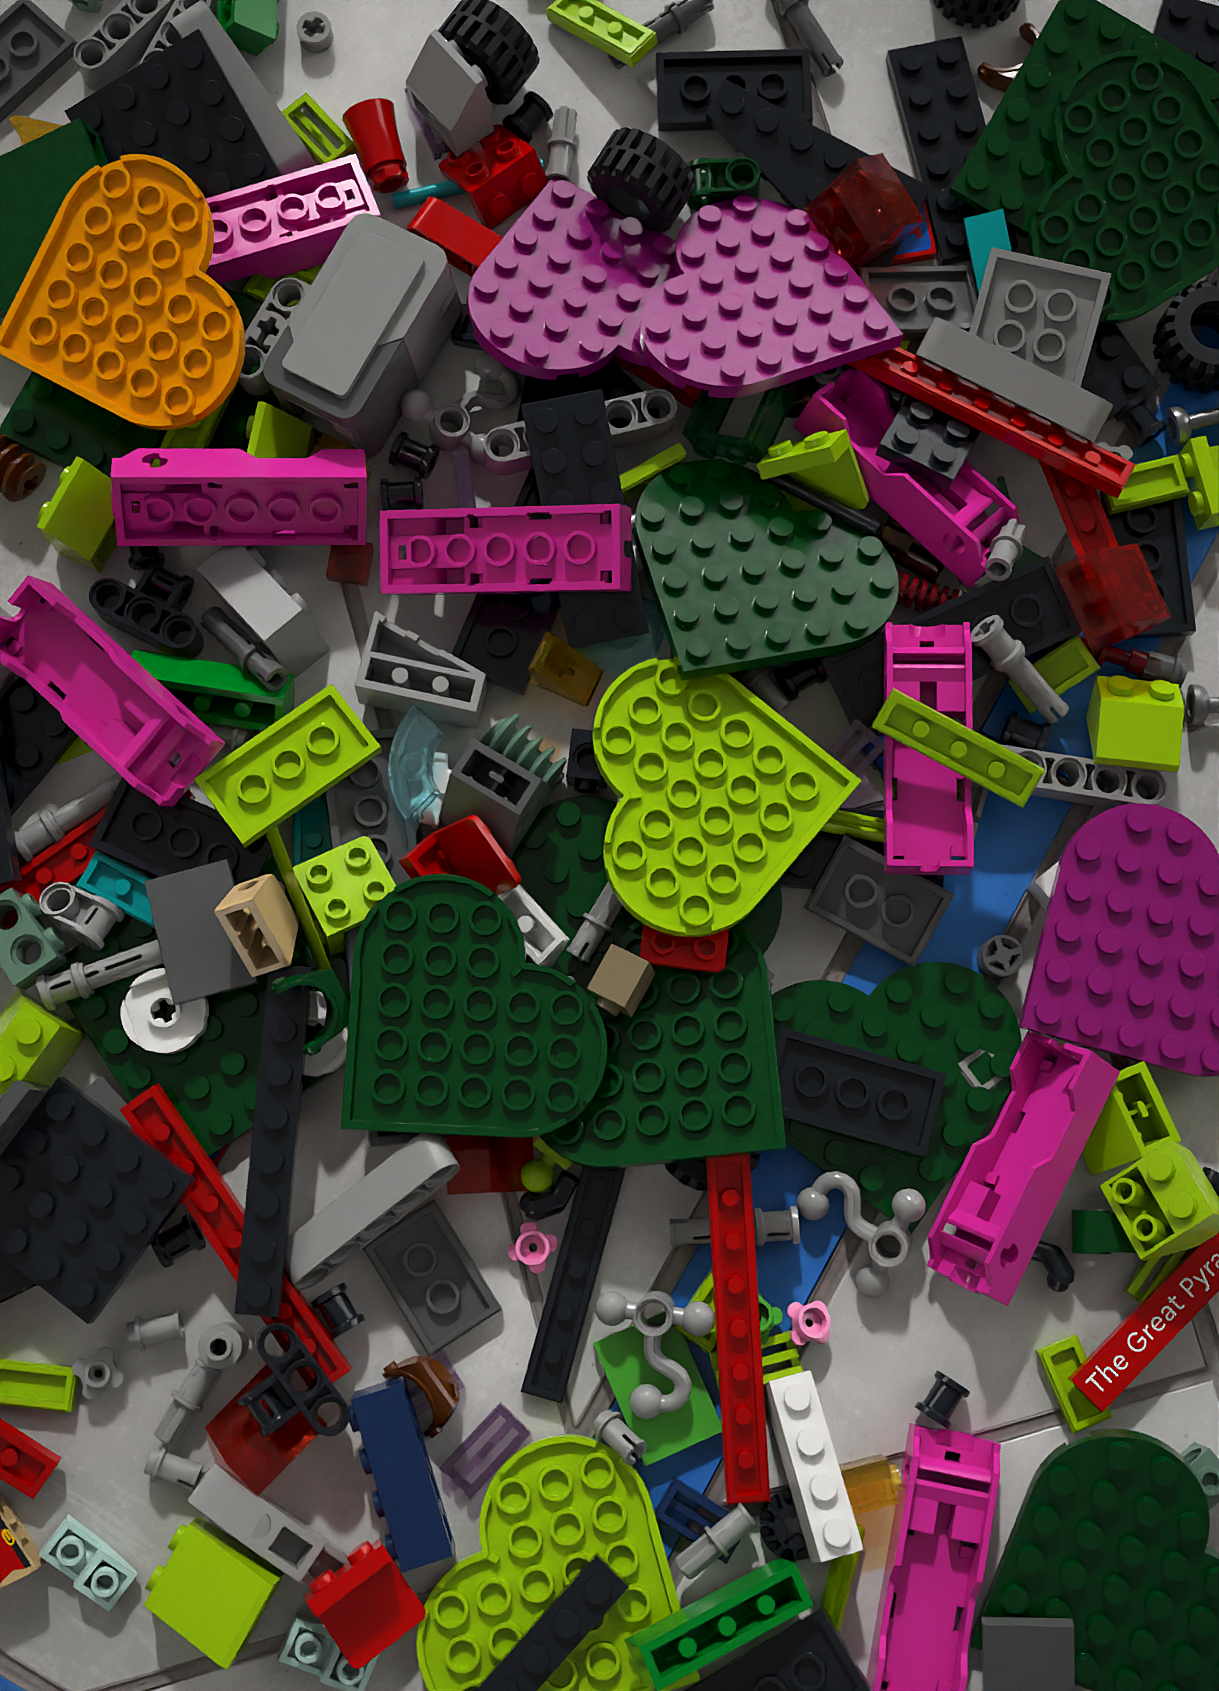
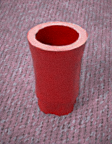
(377, 143)

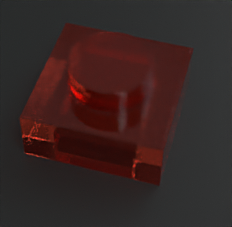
(350, 563)

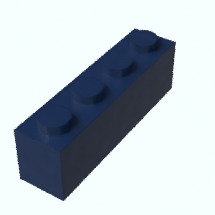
(402, 1474)

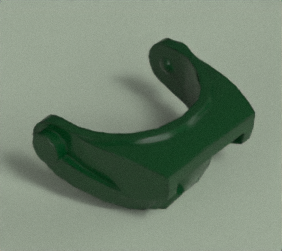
(336, 1004)

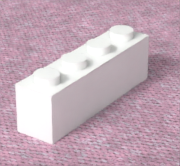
(811, 1467)

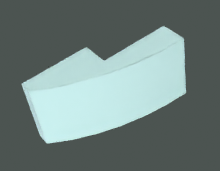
(89, 1562)
(314, 1651)

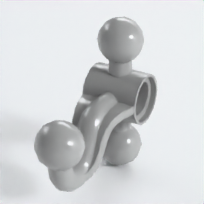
(417, 406)
(907, 1207)
(696, 1319)

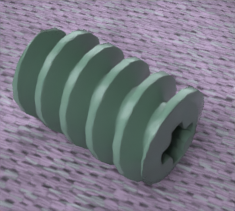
(515, 746)

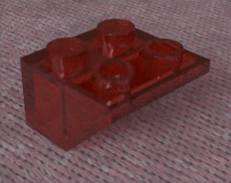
(864, 211)
(1112, 594)

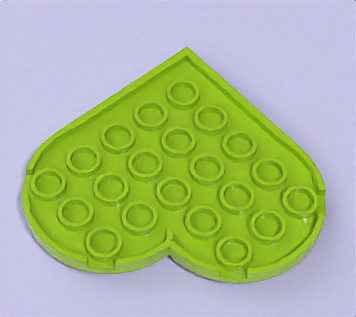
(709, 795)
(536, 1531)

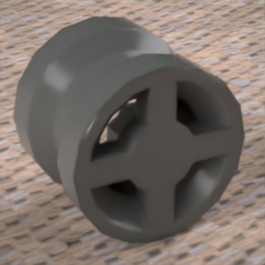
(1007, 953)

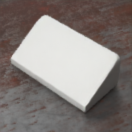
(541, 935)

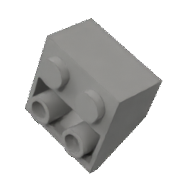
(450, 94)

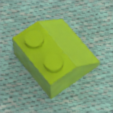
(1135, 723)

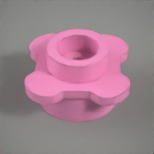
(521, 1251)
(820, 1319)

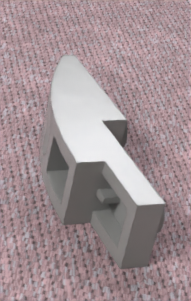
(265, 1526)

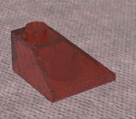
(488, 1164)
(244, 1450)

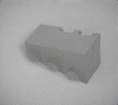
(264, 606)
(407, 672)

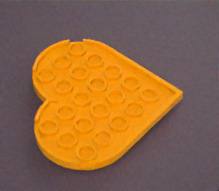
(125, 299)

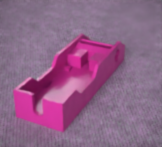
(305, 205)
(248, 505)
(943, 521)
(504, 550)
(108, 693)
(927, 819)
(1020, 1168)
(931, 1568)

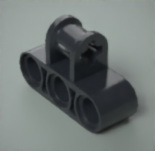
(157, 593)
(281, 1396)

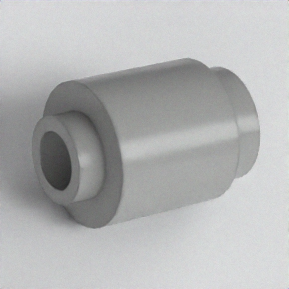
(236, 1341)

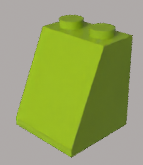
(34, 1042)
(212, 1590)

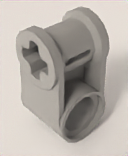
(80, 913)

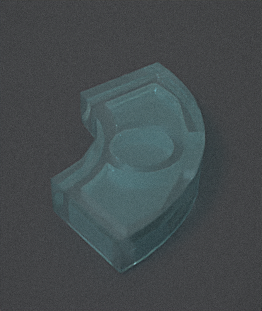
(411, 764)

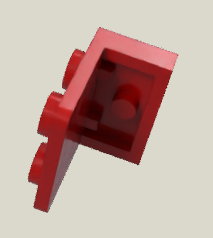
(497, 175)
(465, 851)
(689, 953)
(365, 1603)

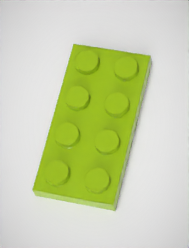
(288, 765)

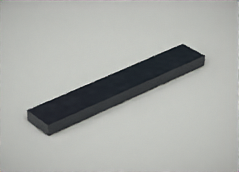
(572, 1283)

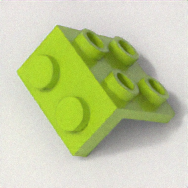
(822, 462)
(1202, 476)
(343, 889)

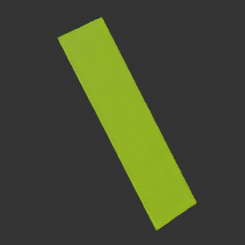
(297, 899)

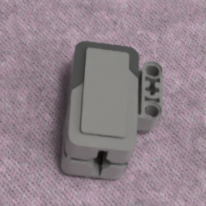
(355, 334)

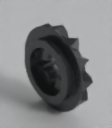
(774, 1530)

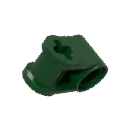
(721, 178)
(1098, 1233)

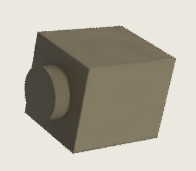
(620, 982)

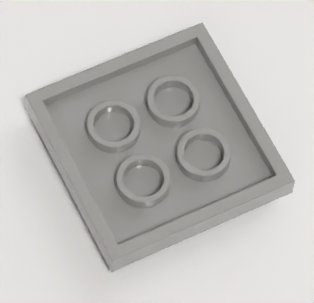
(1041, 311)

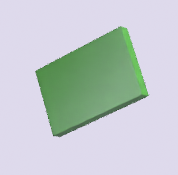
(627, 1368)

